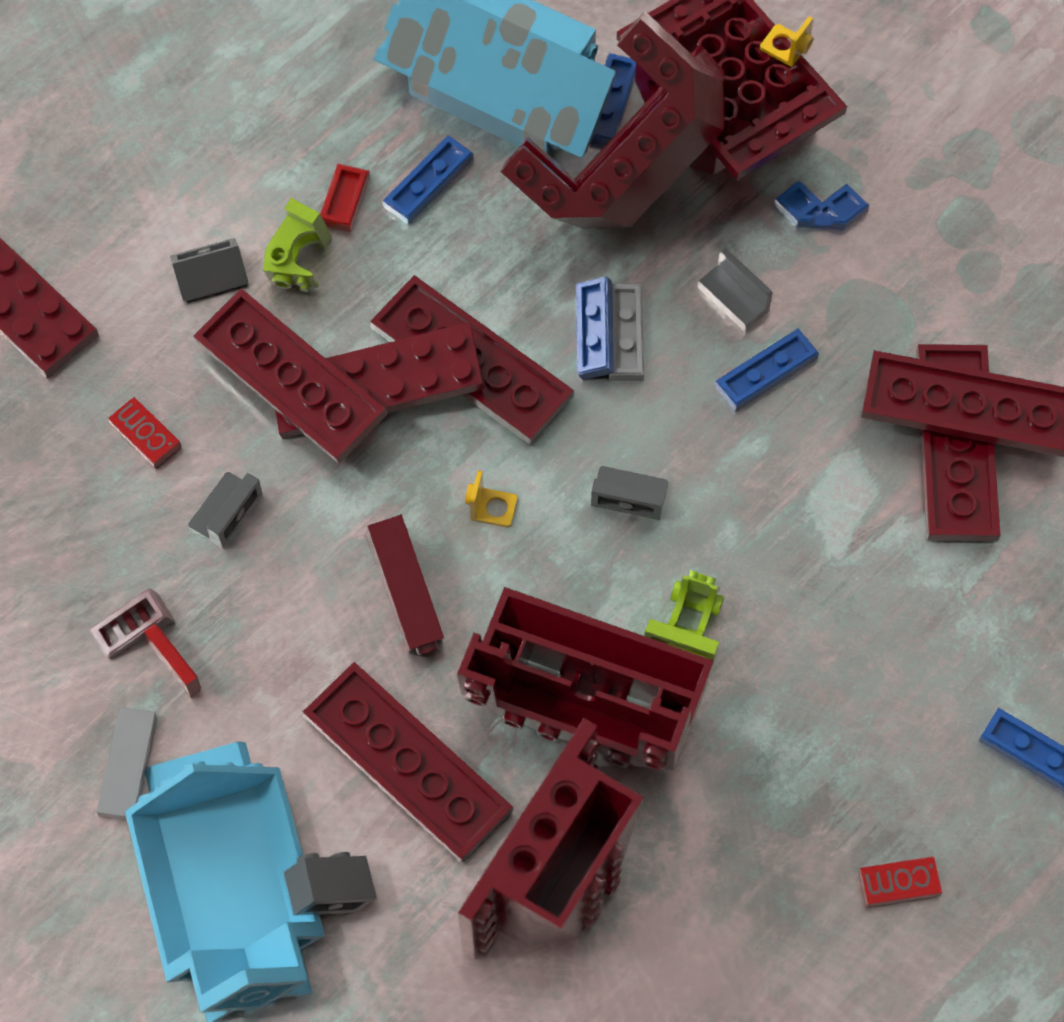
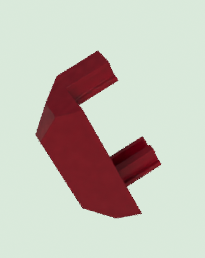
(646, 151)
(595, 676)

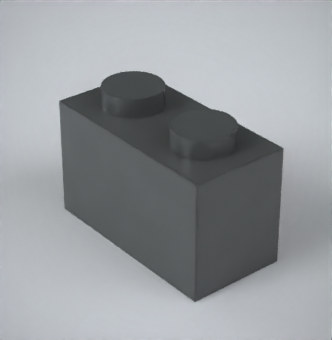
(329, 884)

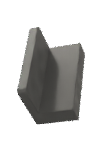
(209, 269)
(736, 291)
(629, 492)
(226, 508)

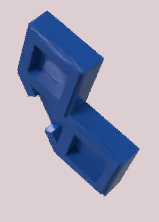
(808, 211)

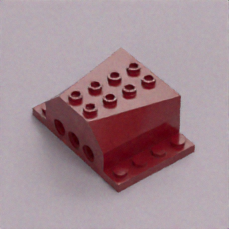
(765, 99)
(556, 857)

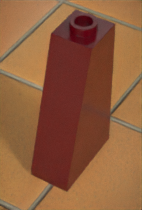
(404, 584)

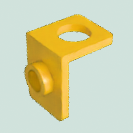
(800, 42)
(479, 497)

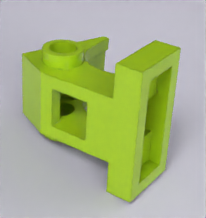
(298, 230)
(698, 595)

